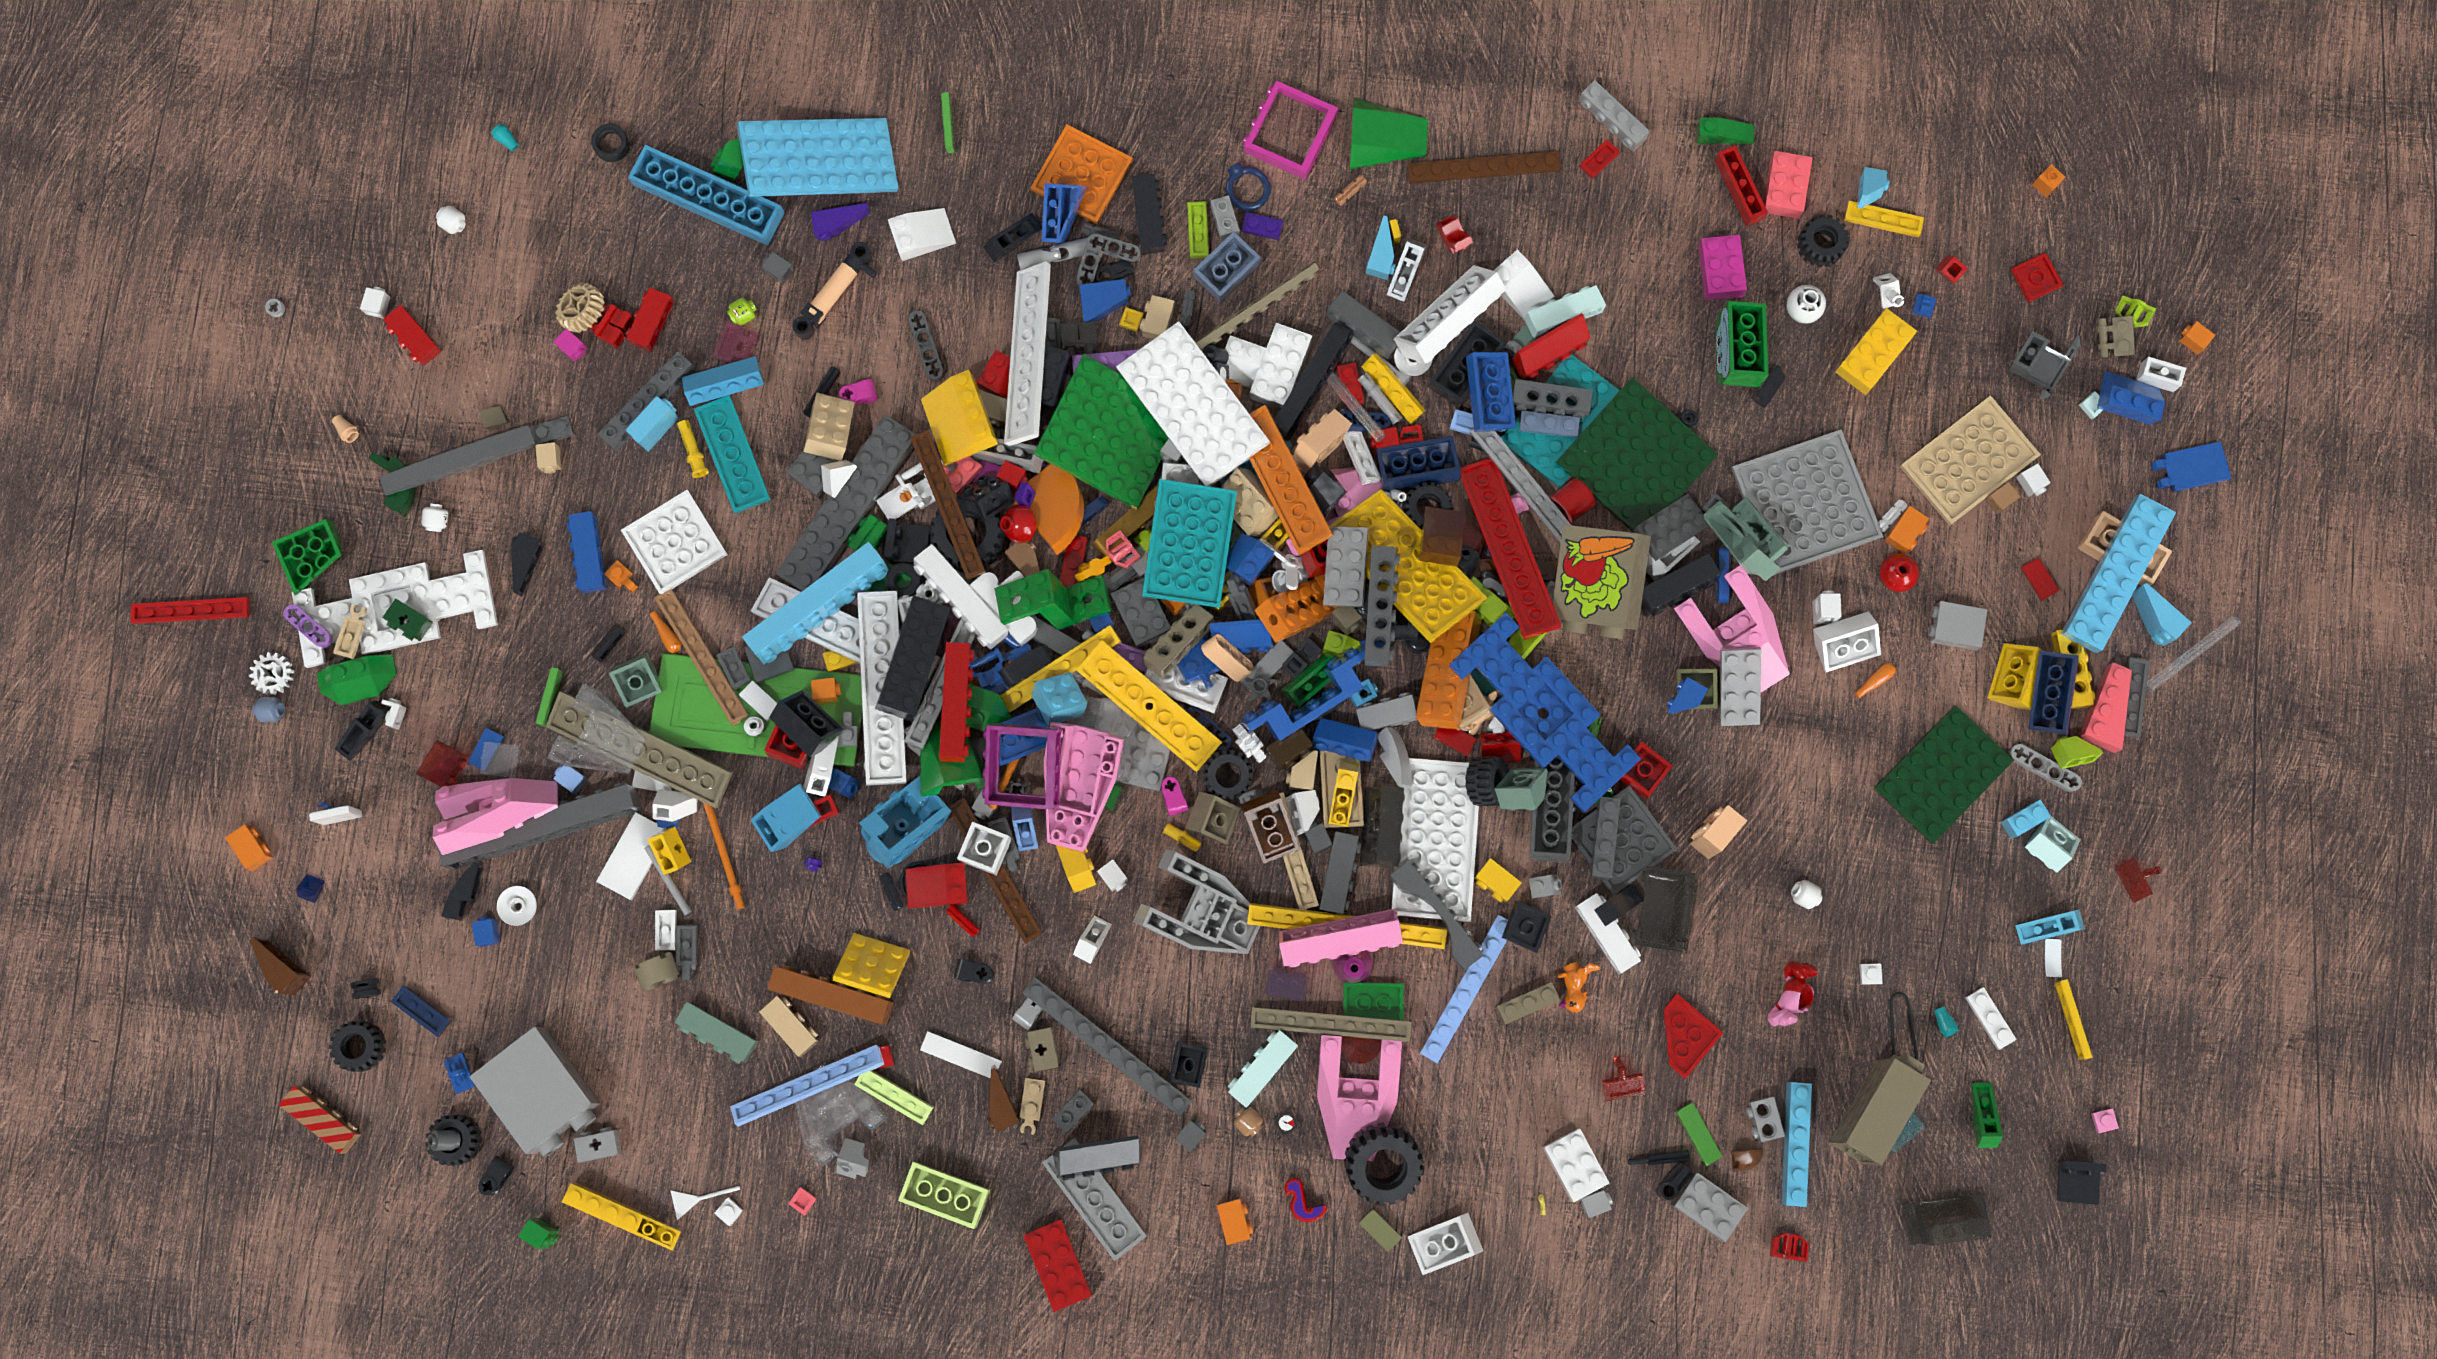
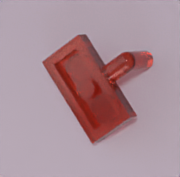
(2134, 879)
(1624, 1085)

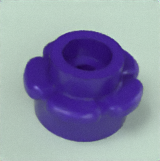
(813, 864)

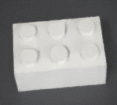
(1575, 1165)

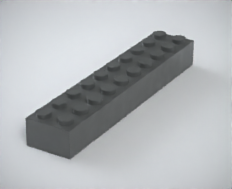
(840, 516)
(564, 820)

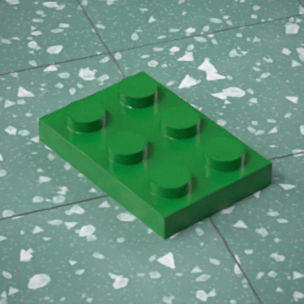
(1373, 1000)

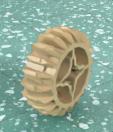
(580, 307)

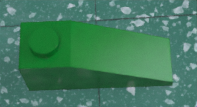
(1723, 131)
(1985, 1116)

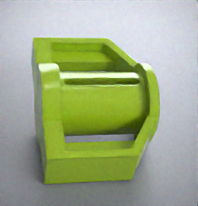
(2138, 307)

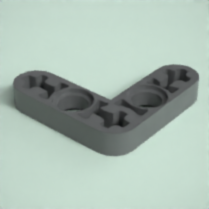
(1096, 252)

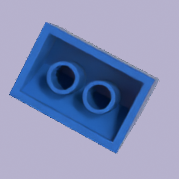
(2131, 399)
(1245, 635)

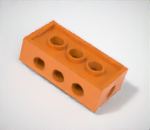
(1282, 624)

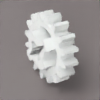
(280, 670)
(1249, 743)

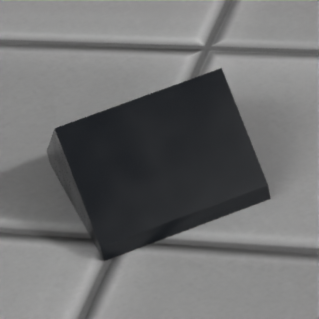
(1187, 1064)

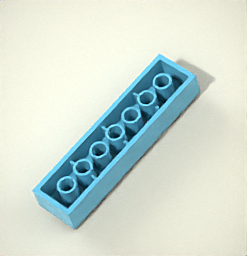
(2118, 573)
(816, 603)

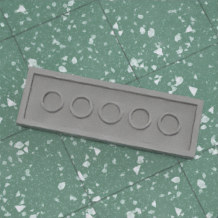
(1100, 1209)

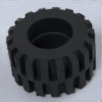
(1833, 230)
(1424, 492)
(1483, 777)
(1232, 791)
(342, 1041)
(470, 1140)

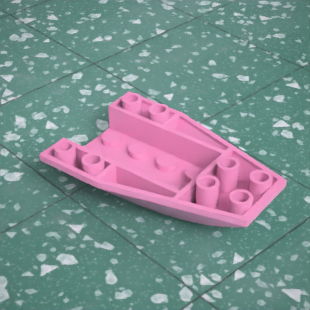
(1086, 779)

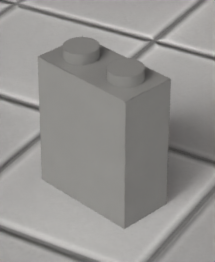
(1957, 625)

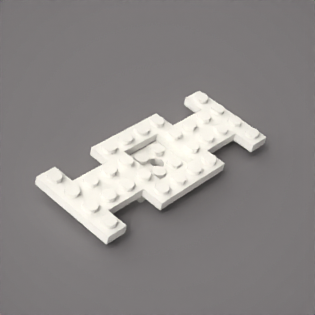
(429, 597)

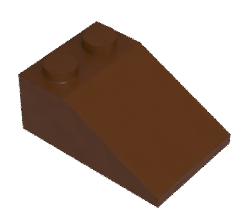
(1441, 536)
(1270, 826)
(278, 969)

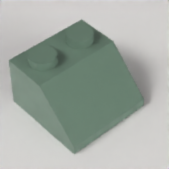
(636, 679)
(1522, 788)

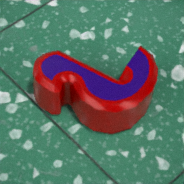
(1298, 1203)

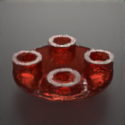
(1360, 1049)

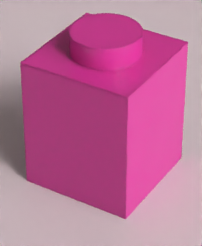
(570, 345)

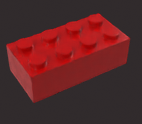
(1058, 1265)

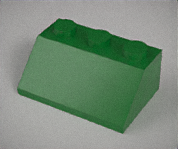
(728, 161)

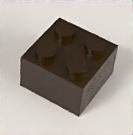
(1289, 749)

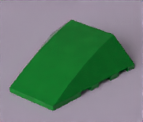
(1385, 135)
(938, 774)

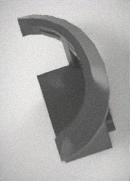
(2041, 363)

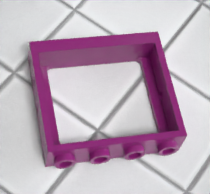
(991, 770)

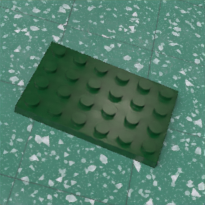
(1943, 774)

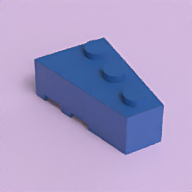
(1060, 210)

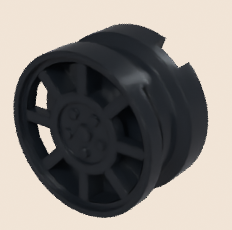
(369, 990)

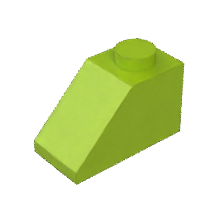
(1338, 643)
(2074, 752)

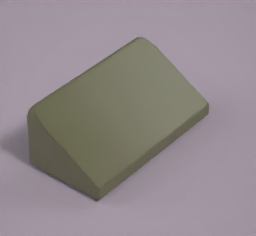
(1380, 1230)

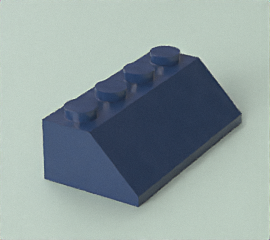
(1418, 462)
(2053, 692)

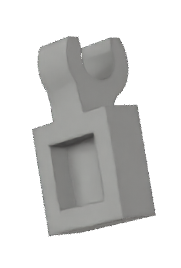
(849, 736)

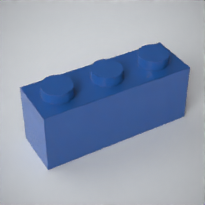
(1345, 740)

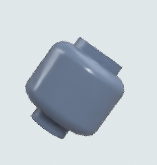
(268, 709)

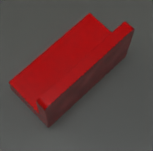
(1500, 745)

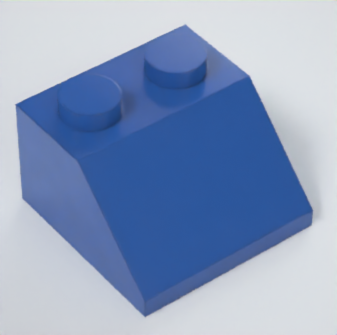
(1248, 559)

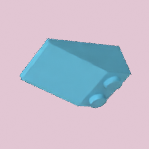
(2159, 616)

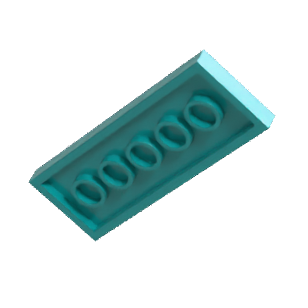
(732, 454)

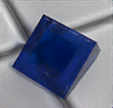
(310, 888)

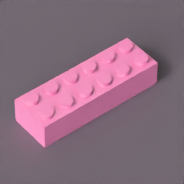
(1340, 938)

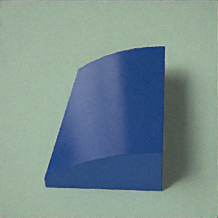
(1490, 391)

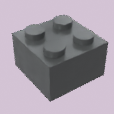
(808, 472)

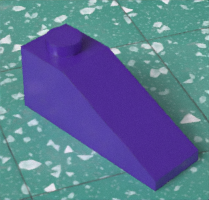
(834, 221)

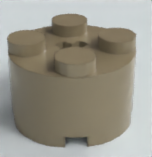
(656, 970)

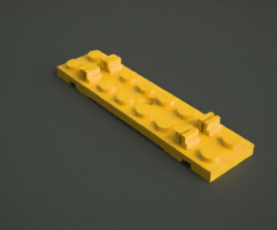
(1164, 721)

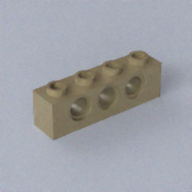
(1177, 651)

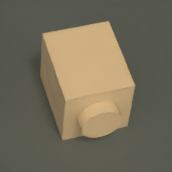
(548, 457)

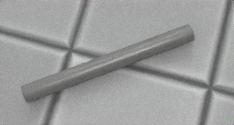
(669, 883)

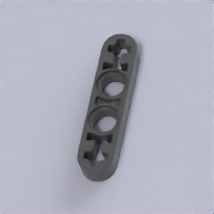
(926, 346)

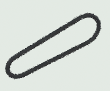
(1910, 1019)

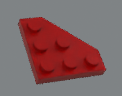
(1687, 1035)

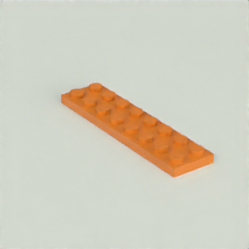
(1288, 487)

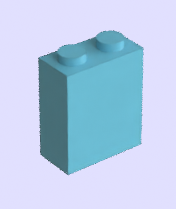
(653, 423)

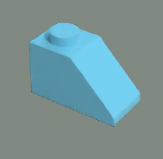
(1871, 186)

